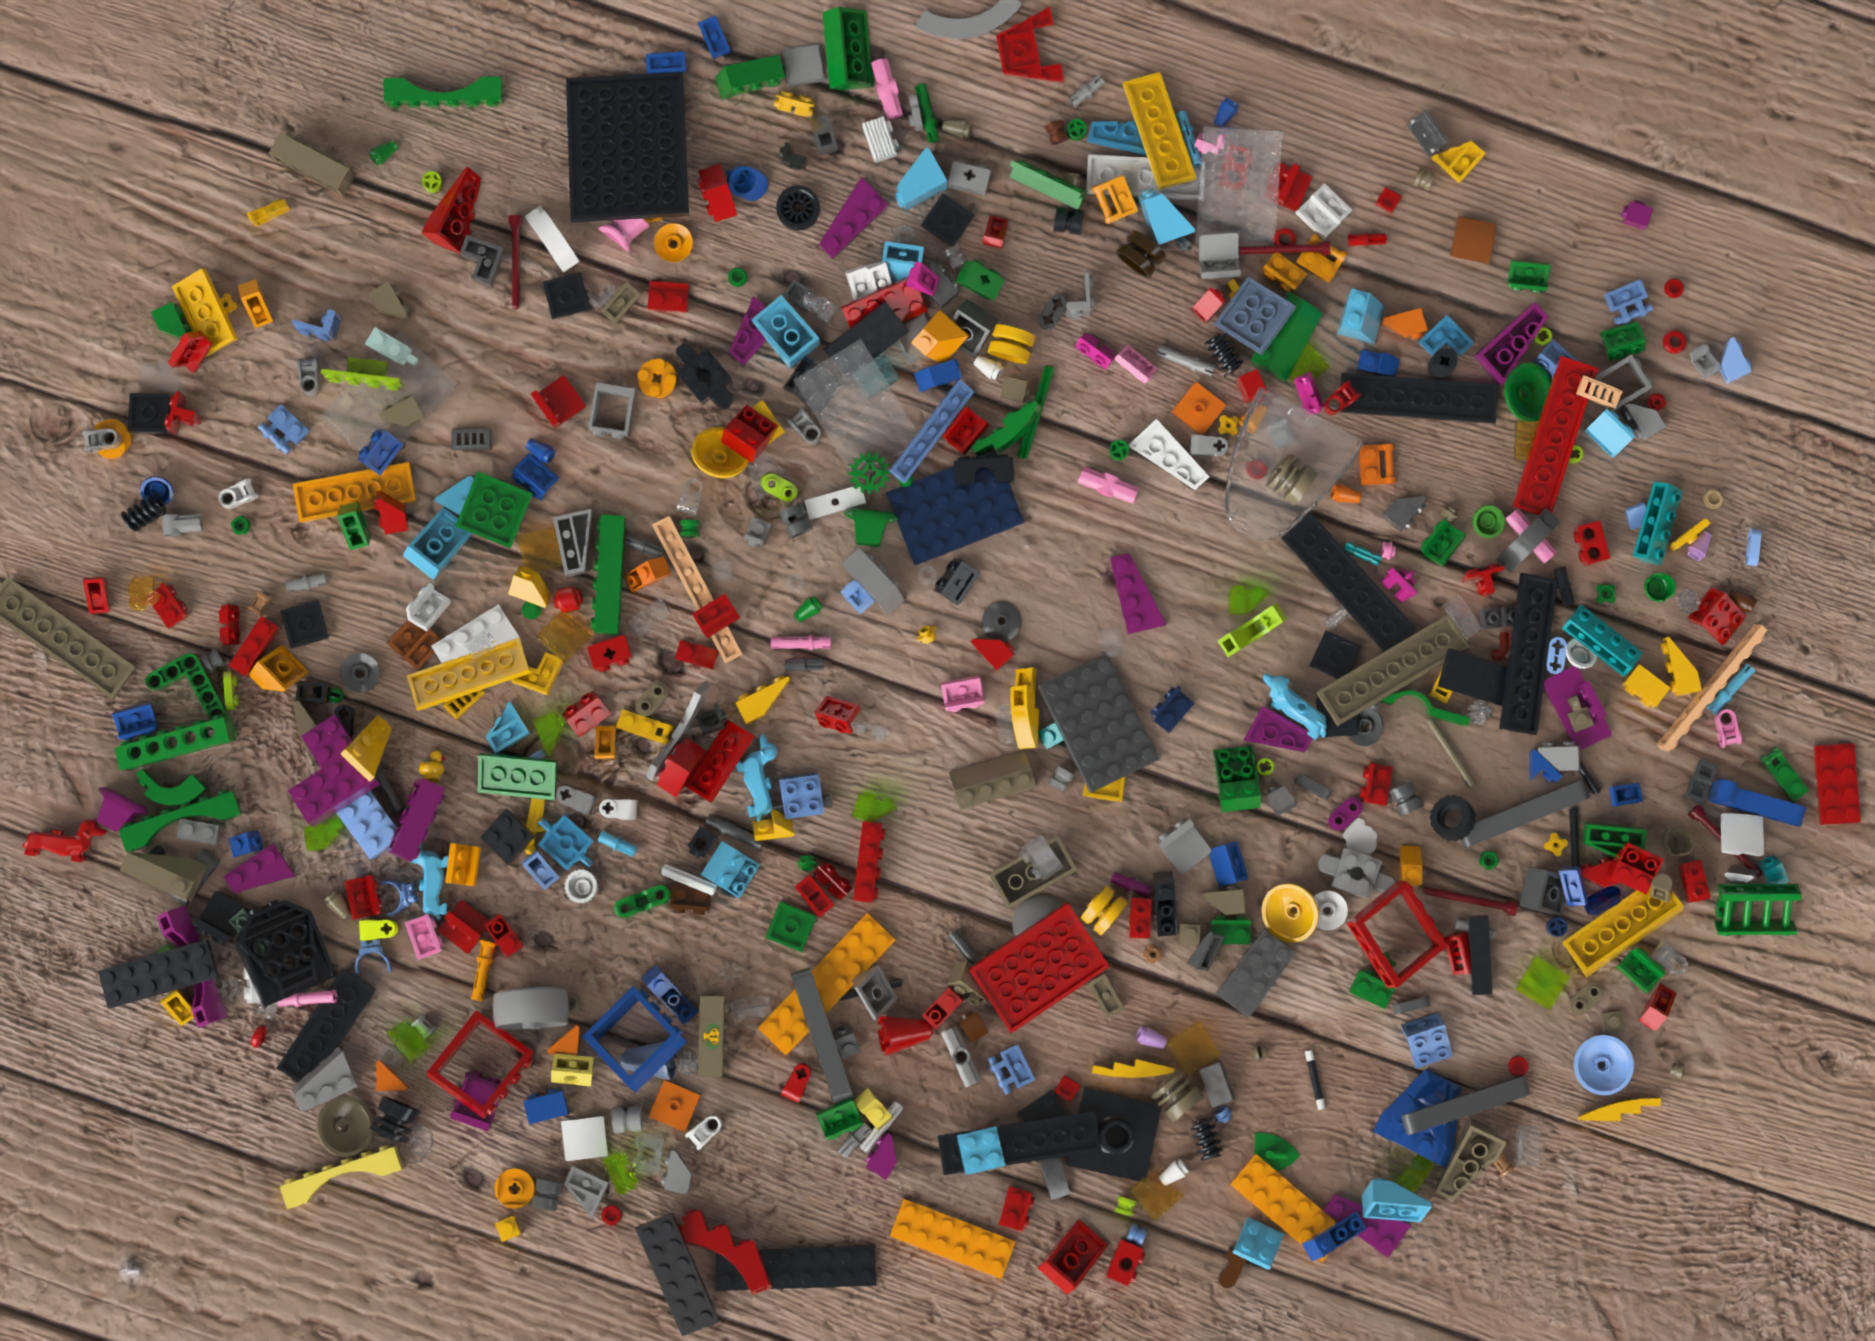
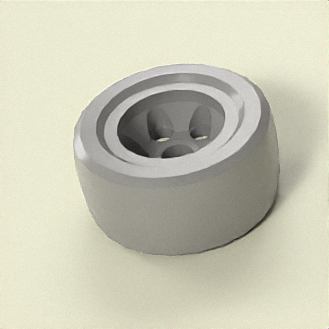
(530, 1008)

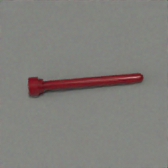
(516, 223)
(1322, 248)
(1698, 814)
(1508, 907)

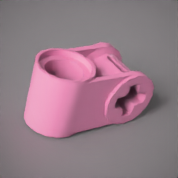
(1727, 730)

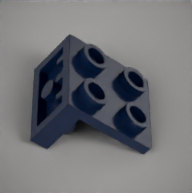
(1172, 710)

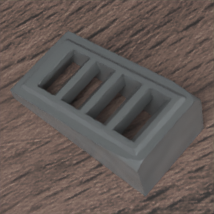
(487, 439)
(1206, 951)

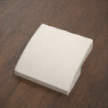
(1323, 211)
(868, 279)
(1742, 834)
(584, 1138)

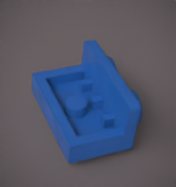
(135, 721)

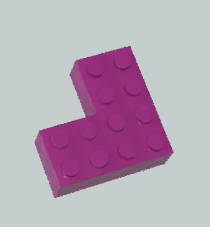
(336, 782)

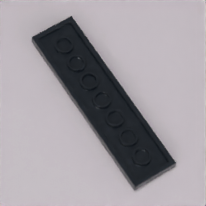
(1422, 398)
(1348, 583)
(1528, 654)
(1031, 1140)
(806, 1268)

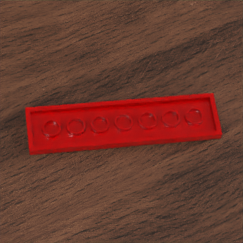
(1554, 438)

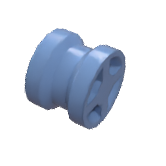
(1136, 1234)

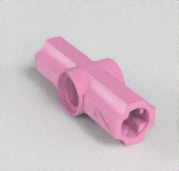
(887, 89)
(1108, 485)
(1519, 523)

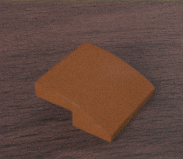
(1473, 239)
(413, 643)

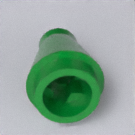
(382, 152)
(808, 609)

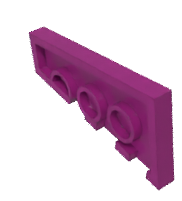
(856, 214)
(1135, 599)
(1379, 1233)

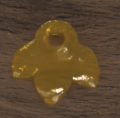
(143, 591)

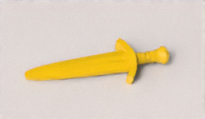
(535, 815)

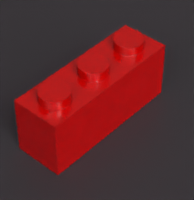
(254, 646)

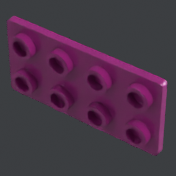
(1571, 684)

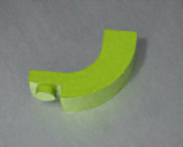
(1252, 630)

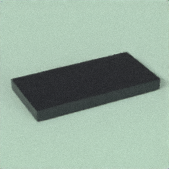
(876, 329)
(1473, 677)

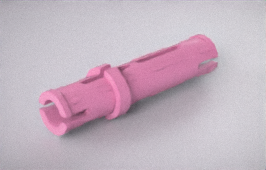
(807, 642)
(309, 998)

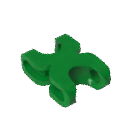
(642, 901)

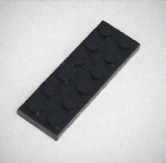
(158, 974)
(327, 1026)
(677, 1274)

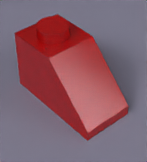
(994, 651)
(1658, 1007)

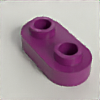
(1345, 814)

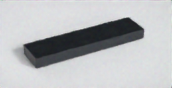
(1480, 955)

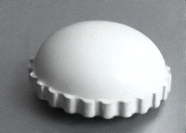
(1579, 655)
(581, 886)

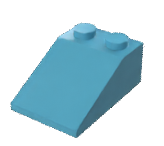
(786, 332)
(436, 544)
(1392, 1202)

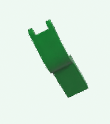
(1431, 711)

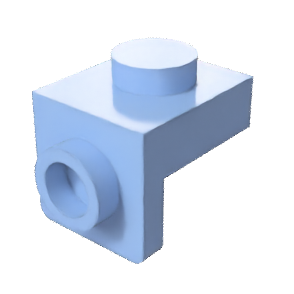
(857, 596)

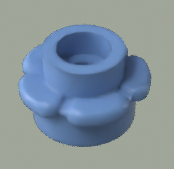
(1222, 1114)

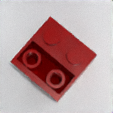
(748, 433)
(1635, 867)

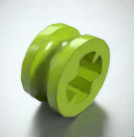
(1546, 341)
(1580, 453)
(1262, 761)

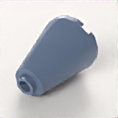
(635, 1057)

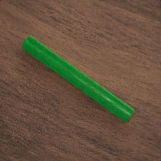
(1040, 398)

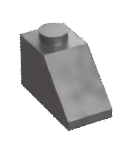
(1280, 800)

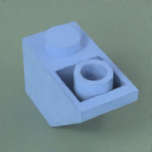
(1733, 362)

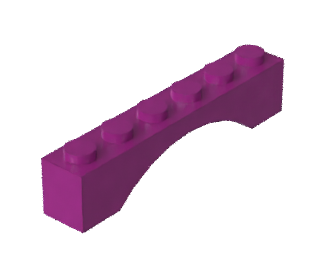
(207, 1004)

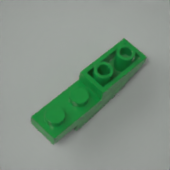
(1015, 427)

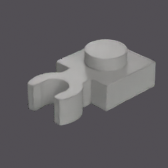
(915, 118)

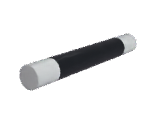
(1315, 1079)

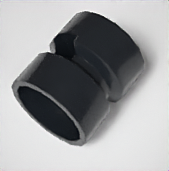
(1068, 221)

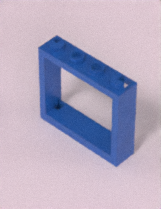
(656, 1060)

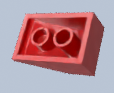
(1073, 1257)

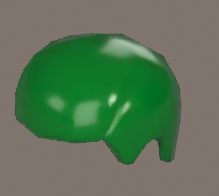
(1659, 587)

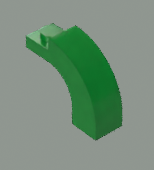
(188, 791)

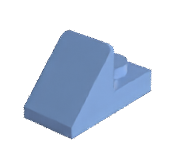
(540, 870)

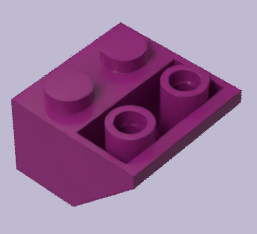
(884, 1158)

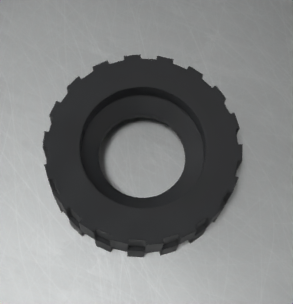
(1463, 828)

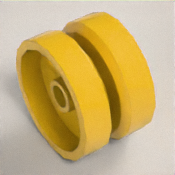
(1011, 344)
(1104, 910)

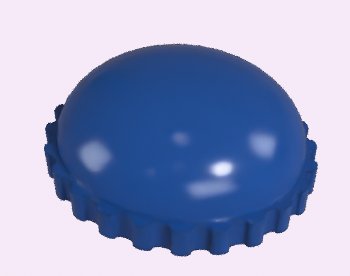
(159, 485)

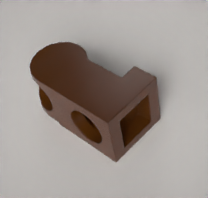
(1231, 1273)

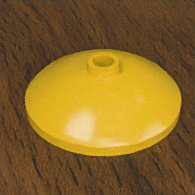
(708, 448)
(1280, 917)

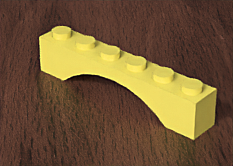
(302, 1190)

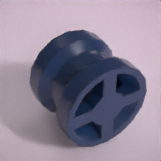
(1560, 927)

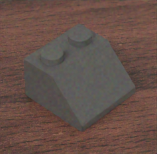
(976, 323)
(1543, 892)

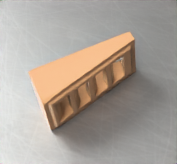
(1614, 398)

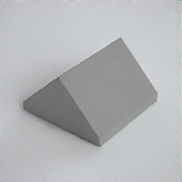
(874, 991)

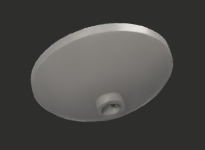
(1032, 911)

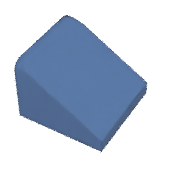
(1635, 515)

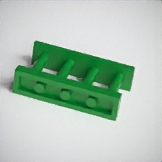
(1757, 892)

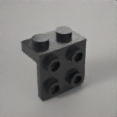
(216, 916)

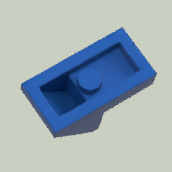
(1376, 363)
(1539, 763)
(1625, 794)

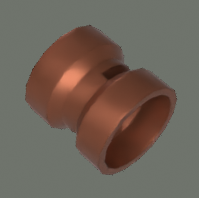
(1056, 132)

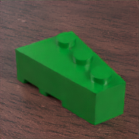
(749, 76)
(1611, 837)

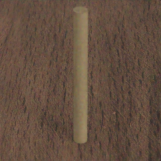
(1450, 752)

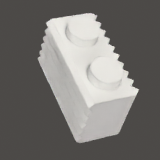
(880, 139)

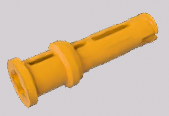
(484, 961)

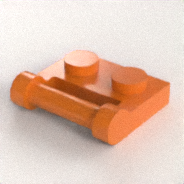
(1370, 464)

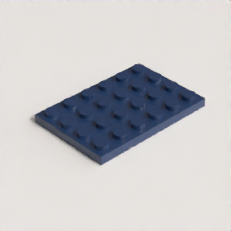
(944, 518)

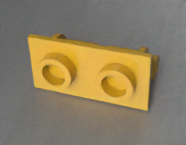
(802, 103)

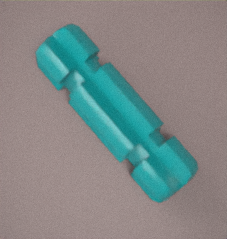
(1362, 553)

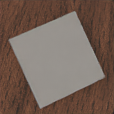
(804, 65)
(908, 349)

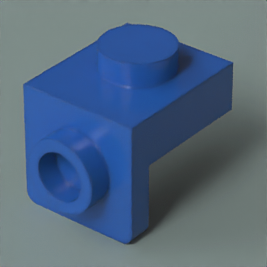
(245, 843)

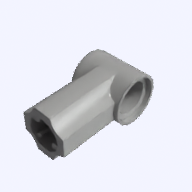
(175, 524)

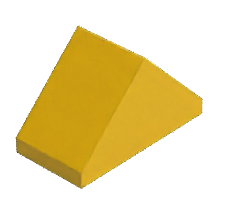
(178, 1006)

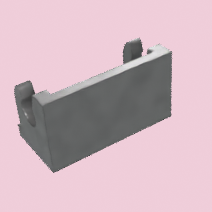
(1427, 133)
(1217, 1084)

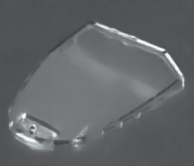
(1265, 437)

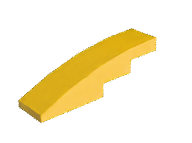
(1140, 1069)
(1613, 1111)

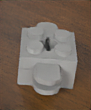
(1355, 873)

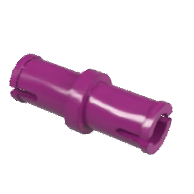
(1130, 884)

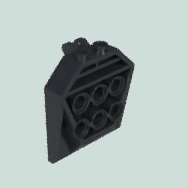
(262, 927)

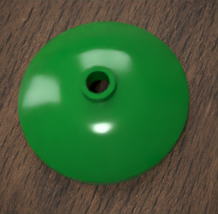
(1527, 391)

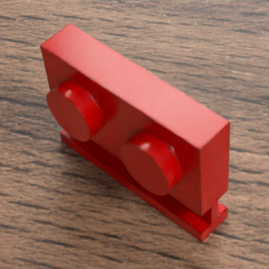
(668, 296)
(715, 616)

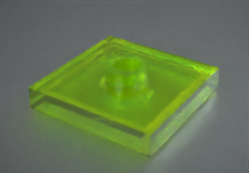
(1309, 361)
(1542, 983)

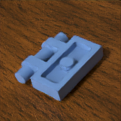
(1626, 296)
(288, 424)
(1016, 1065)

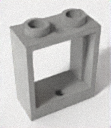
(1636, 367)
(613, 390)

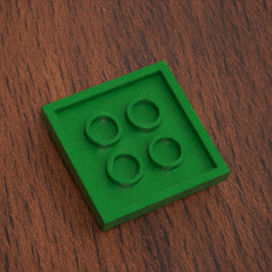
(493, 510)

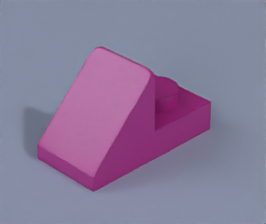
(922, 279)

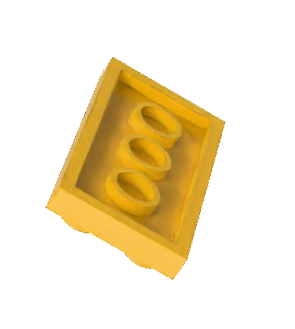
(204, 309)

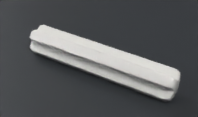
(689, 879)
(874, 1136)

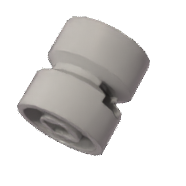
(627, 1119)

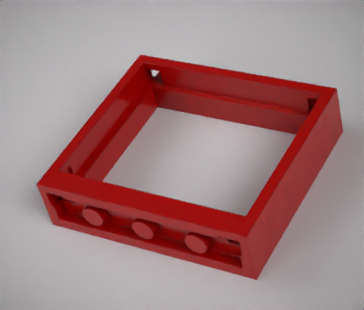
(1371, 948)
(502, 1091)

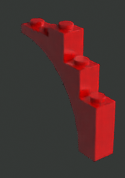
(744, 1257)

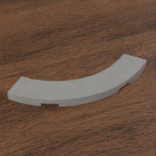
(968, 27)
(681, 730)

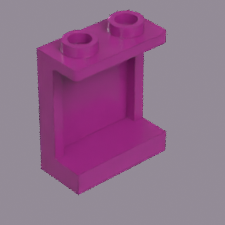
(480, 1090)

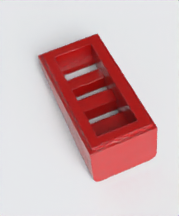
(1463, 945)

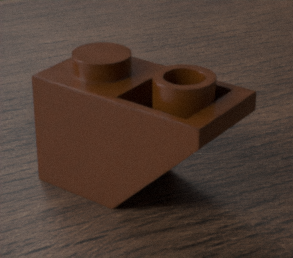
(973, 1026)

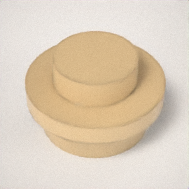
(1712, 499)

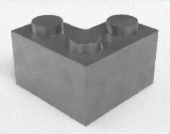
(488, 259)

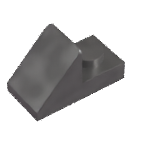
(1740, 875)

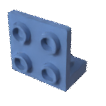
(329, 330)
(801, 795)
(1427, 1040)

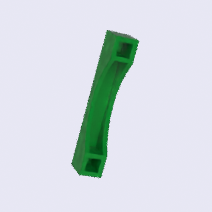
(483, 91)
(141, 834)

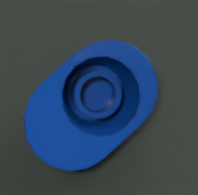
(746, 182)

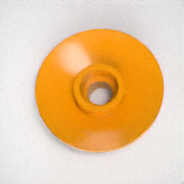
(670, 233)

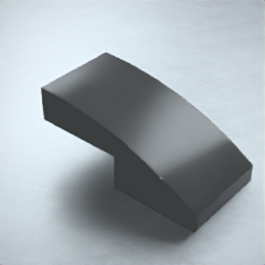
(1700, 781)

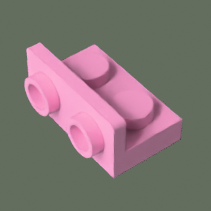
(1136, 364)

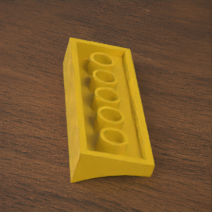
(1619, 929)

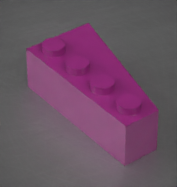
(1510, 343)
(416, 819)

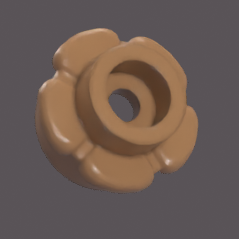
(1158, 954)

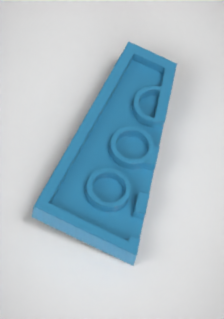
(1116, 135)

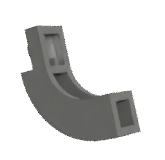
(1528, 540)

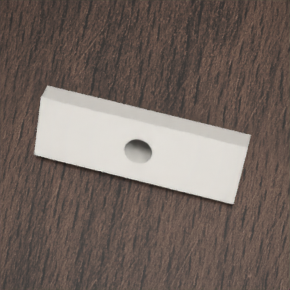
(823, 506)

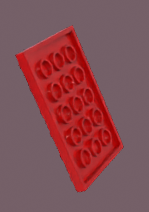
(1038, 967)

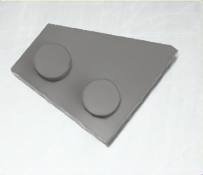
(586, 1189)

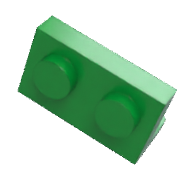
(1528, 275)
(1442, 542)
(1641, 969)
(839, 1119)

